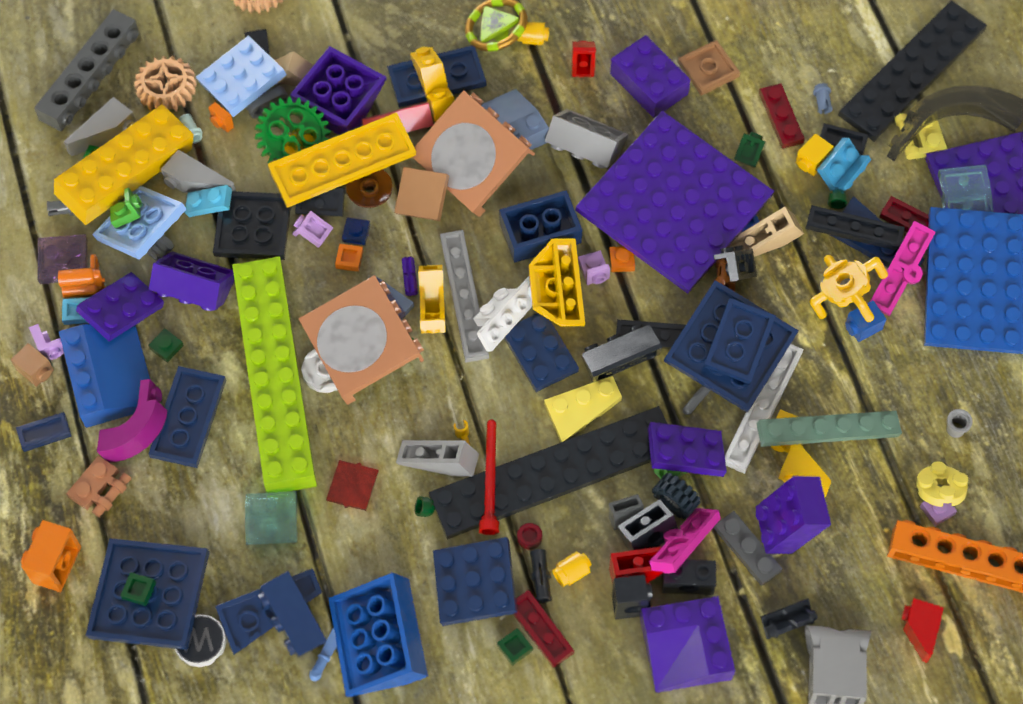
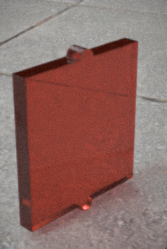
(352, 485)

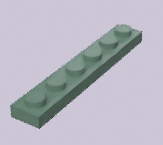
(828, 428)

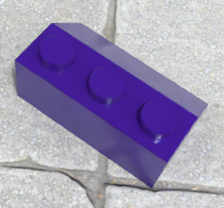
(191, 280)

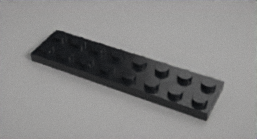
(912, 70)

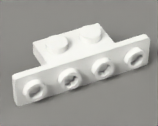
(502, 313)

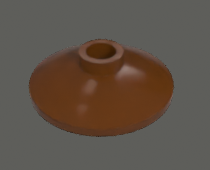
(377, 181)

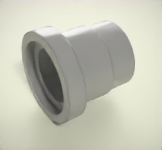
(963, 418)

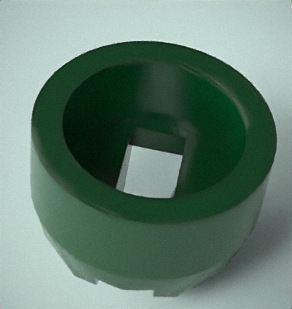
(837, 199)
(424, 507)

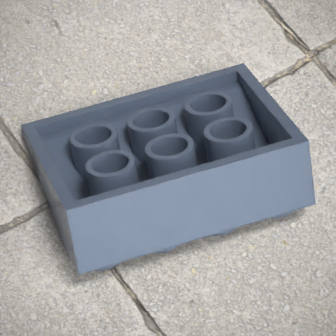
(521, 116)

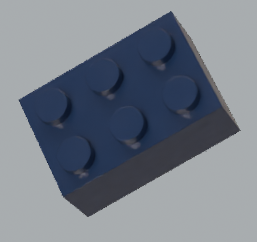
(536, 222)
(291, 615)

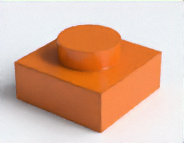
(220, 117)
(349, 257)
(621, 259)

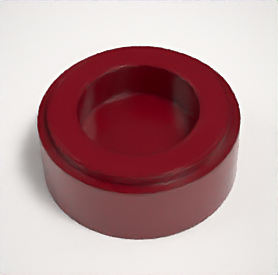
(529, 536)

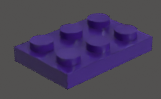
(120, 306)
(686, 449)

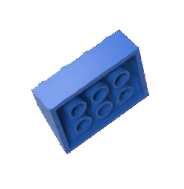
(104, 372)
(378, 636)

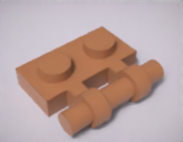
(94, 482)

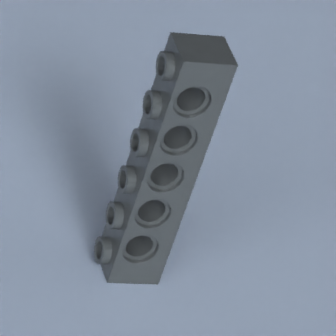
(97, 55)

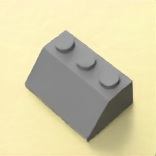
(585, 138)

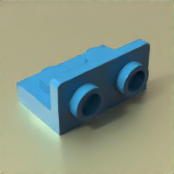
(842, 165)

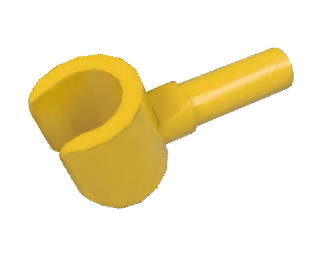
(463, 433)

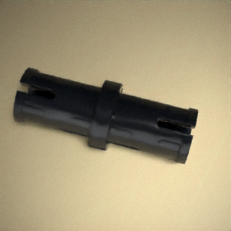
(543, 591)

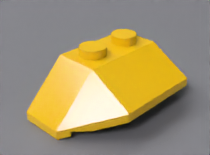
(557, 283)

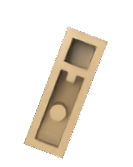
(770, 233)

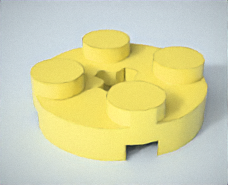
(938, 473)

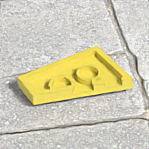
(578, 407)

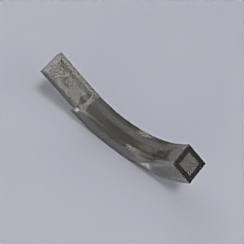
(959, 100)

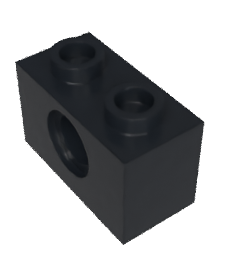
(647, 527)
(692, 577)
(630, 596)

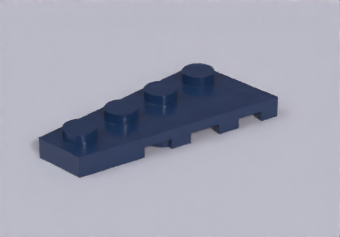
(886, 255)
(246, 618)

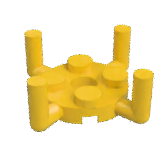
(850, 292)

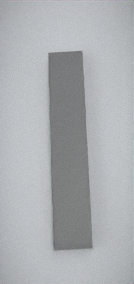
(463, 294)

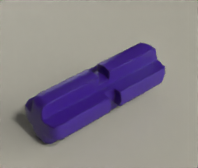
(409, 276)

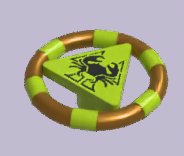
(496, 25)

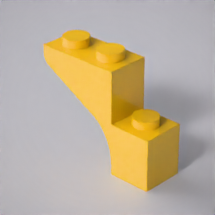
(433, 80)
(799, 461)

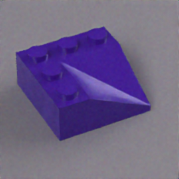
(340, 90)
(687, 644)

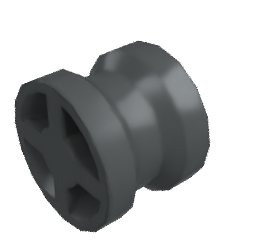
(160, 248)

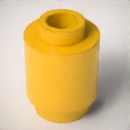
(535, 34)
(572, 569)

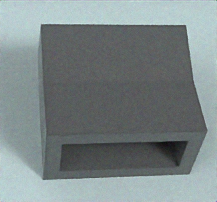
(624, 509)

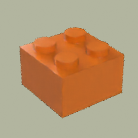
(50, 555)

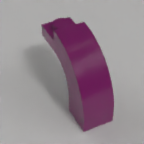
(139, 431)

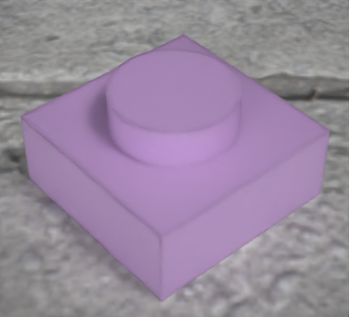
(938, 514)

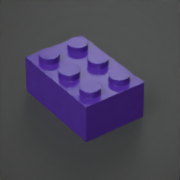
(649, 76)
(792, 515)

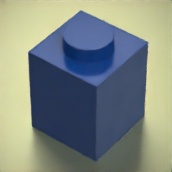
(860, 328)

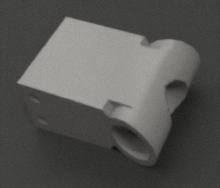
(837, 665)

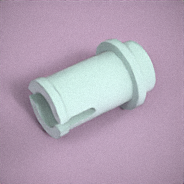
(188, 121)

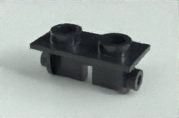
(788, 619)

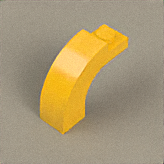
(431, 299)

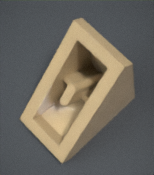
(295, 68)

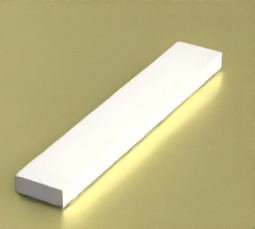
(747, 437)

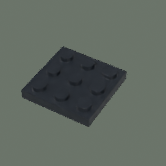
(253, 227)

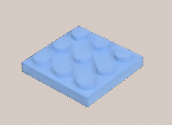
(241, 76)
(138, 236)

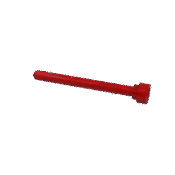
(489, 524)

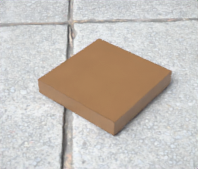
(708, 67)
(421, 194)

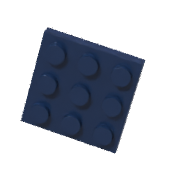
(474, 581)

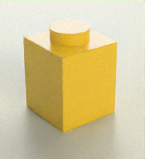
(813, 154)

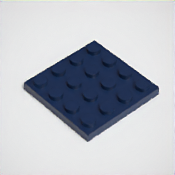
(696, 338)
(173, 603)

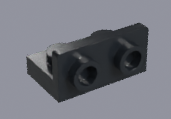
(326, 204)
(739, 263)

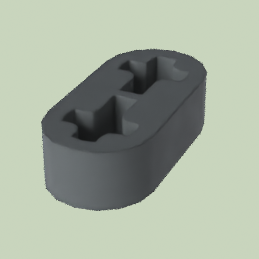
(256, 107)

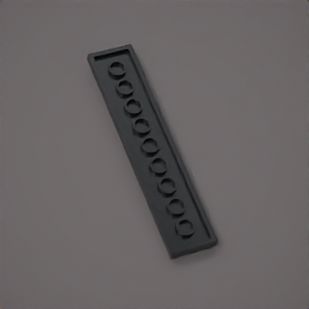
(548, 473)

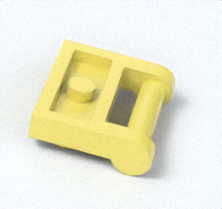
(929, 139)

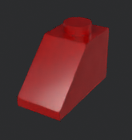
(583, 58)
(633, 564)
(922, 626)

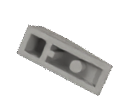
(100, 127)
(191, 175)
(439, 456)

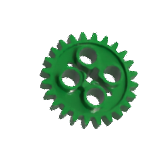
(309, 124)

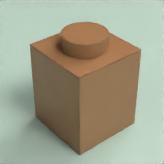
(32, 365)

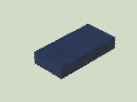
(43, 432)

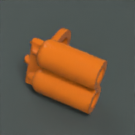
(81, 281)

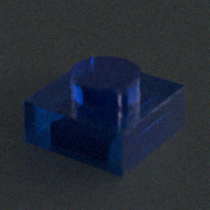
(356, 231)

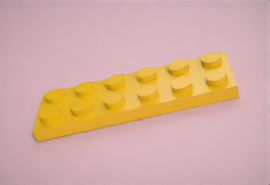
(341, 159)

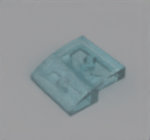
(966, 188)
(271, 518)

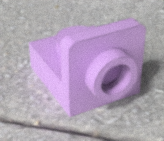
(312, 228)
(594, 268)
(48, 348)

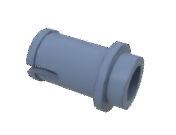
(822, 95)

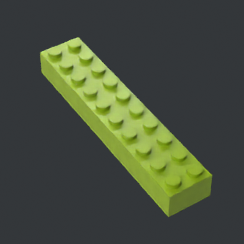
(274, 376)

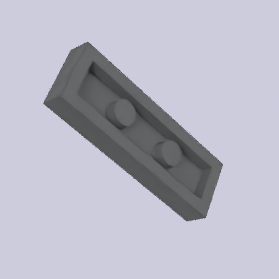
(747, 548)

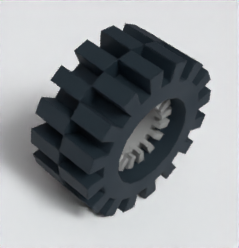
(676, 495)

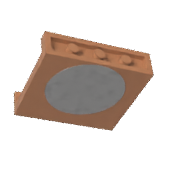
(472, 150)
(360, 337)

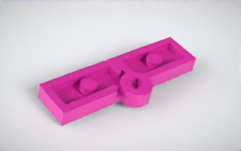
(903, 268)
(683, 541)

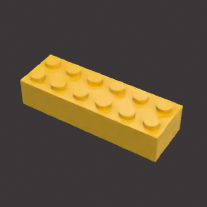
(122, 163)

